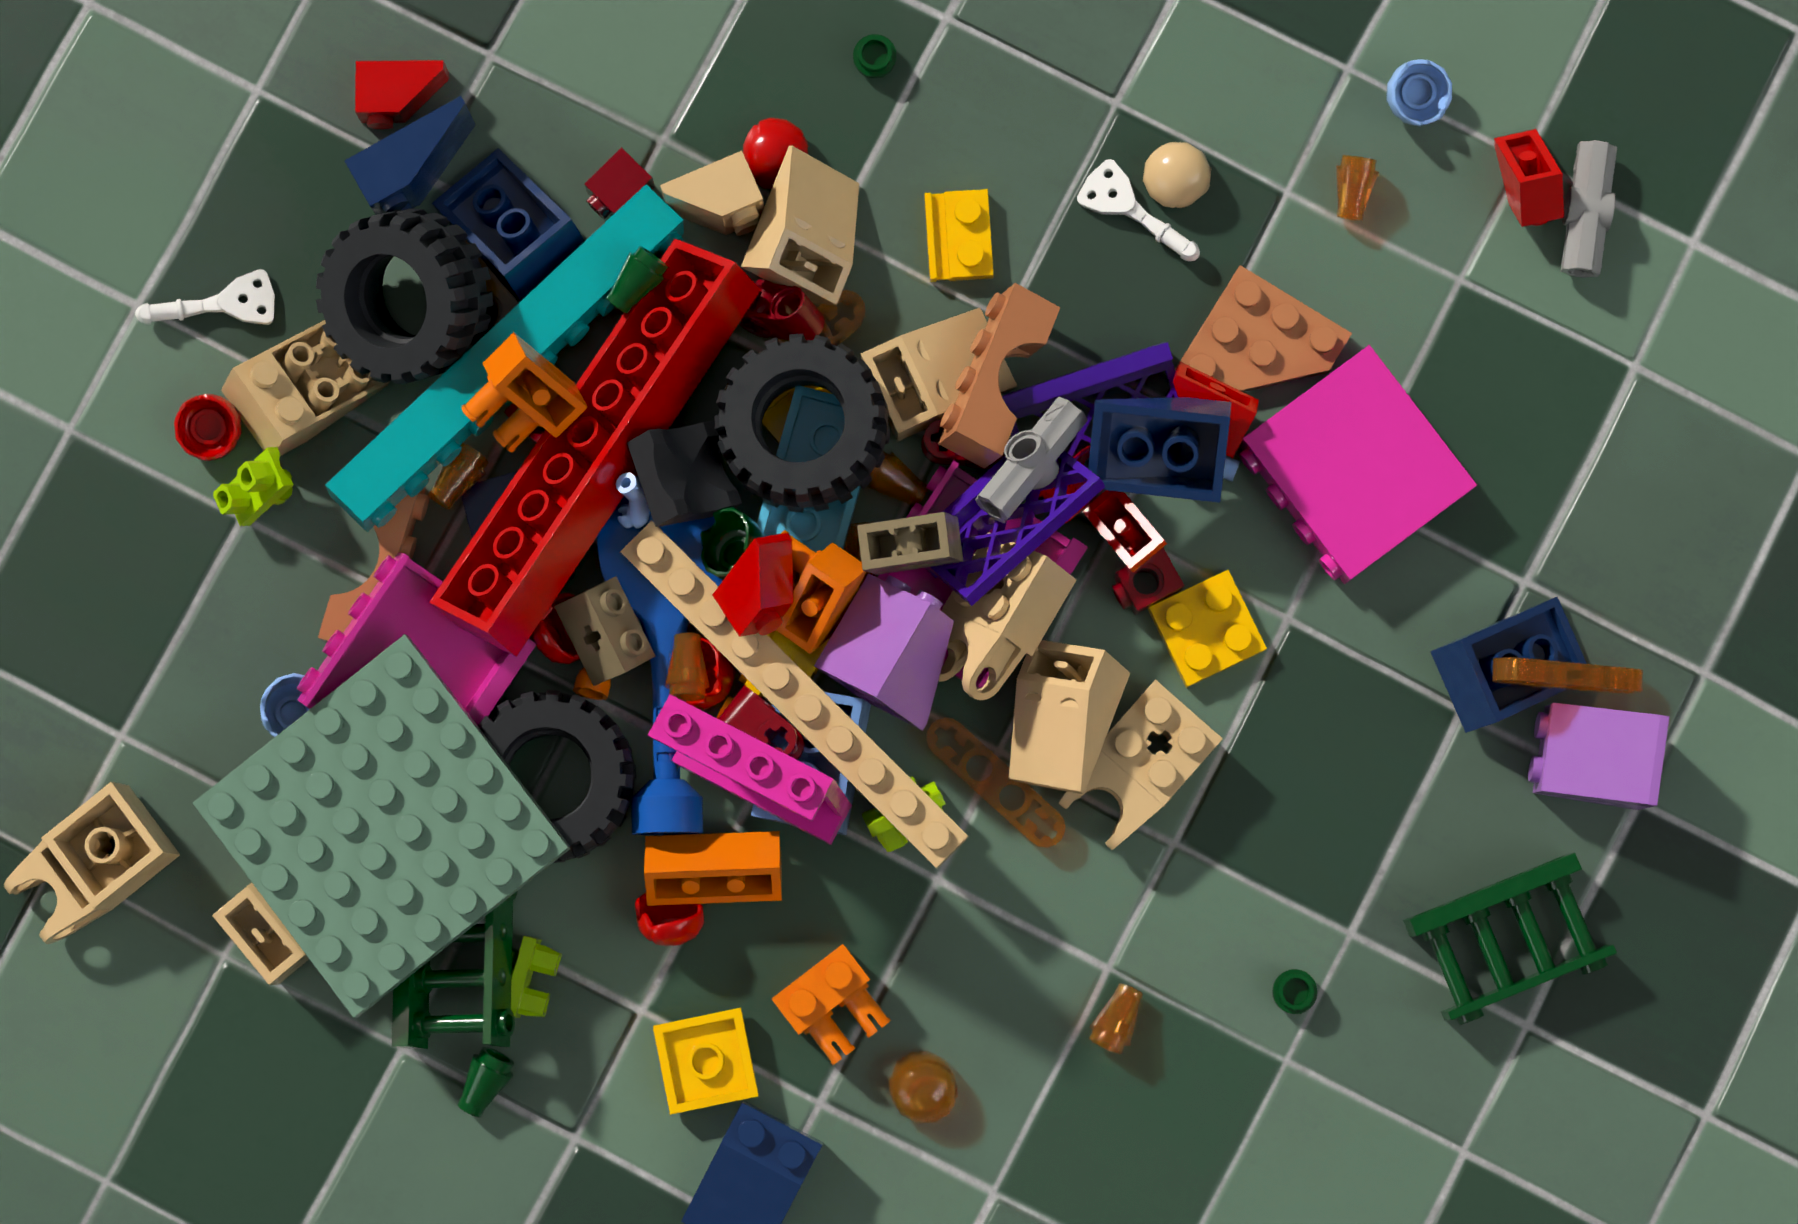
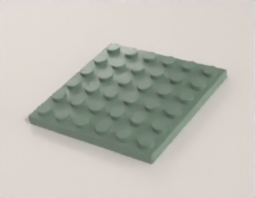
(381, 826)

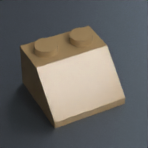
(718, 196)

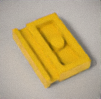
(958, 235)

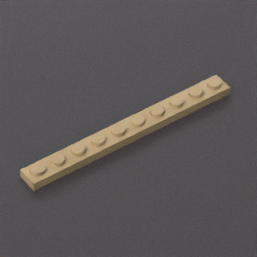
(798, 698)

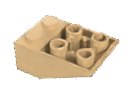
(806, 229)
(922, 370)
(296, 390)
(1063, 714)
(261, 935)

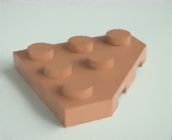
(1263, 337)

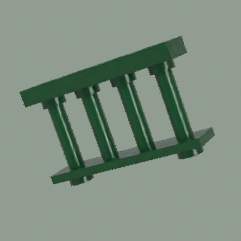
(1515, 894)
(411, 1016)

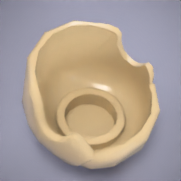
(1177, 174)

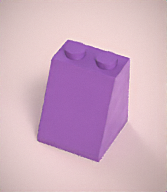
(890, 648)
(1599, 755)

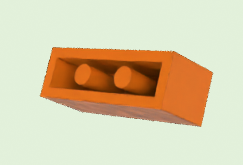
(713, 868)

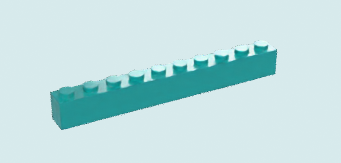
(546, 319)

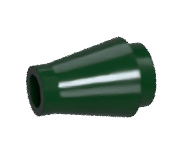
(636, 279)
(486, 1078)

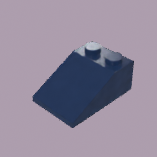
(409, 162)
(511, 223)
(1161, 446)
(1468, 663)
(753, 1171)

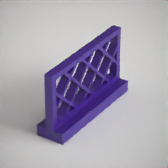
(1091, 381)
(975, 524)

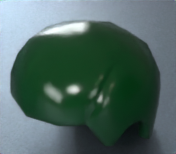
(727, 540)

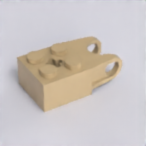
(1003, 622)
(1137, 776)
(77, 859)

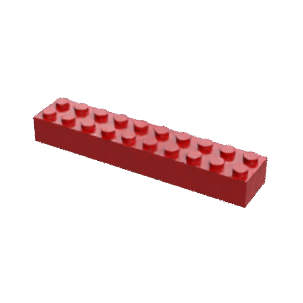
(569, 481)

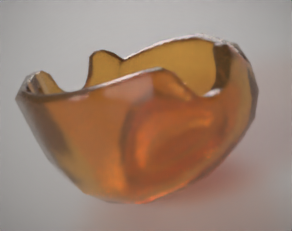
(923, 1087)

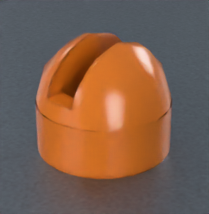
(585, 688)

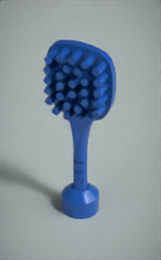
(666, 802)

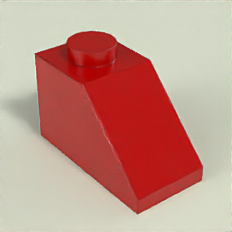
(395, 89)
(1530, 178)
(1196, 384)
(1124, 528)
(759, 586)

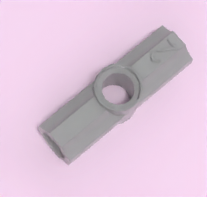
(1588, 209)
(1031, 459)

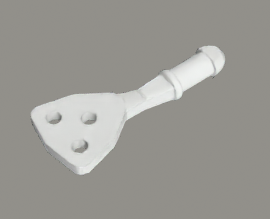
(1127, 205)
(225, 302)

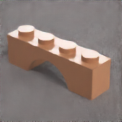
(980, 420)
(392, 538)

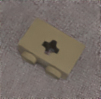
(910, 543)
(604, 631)

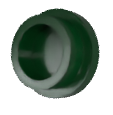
(874, 56)
(1294, 991)

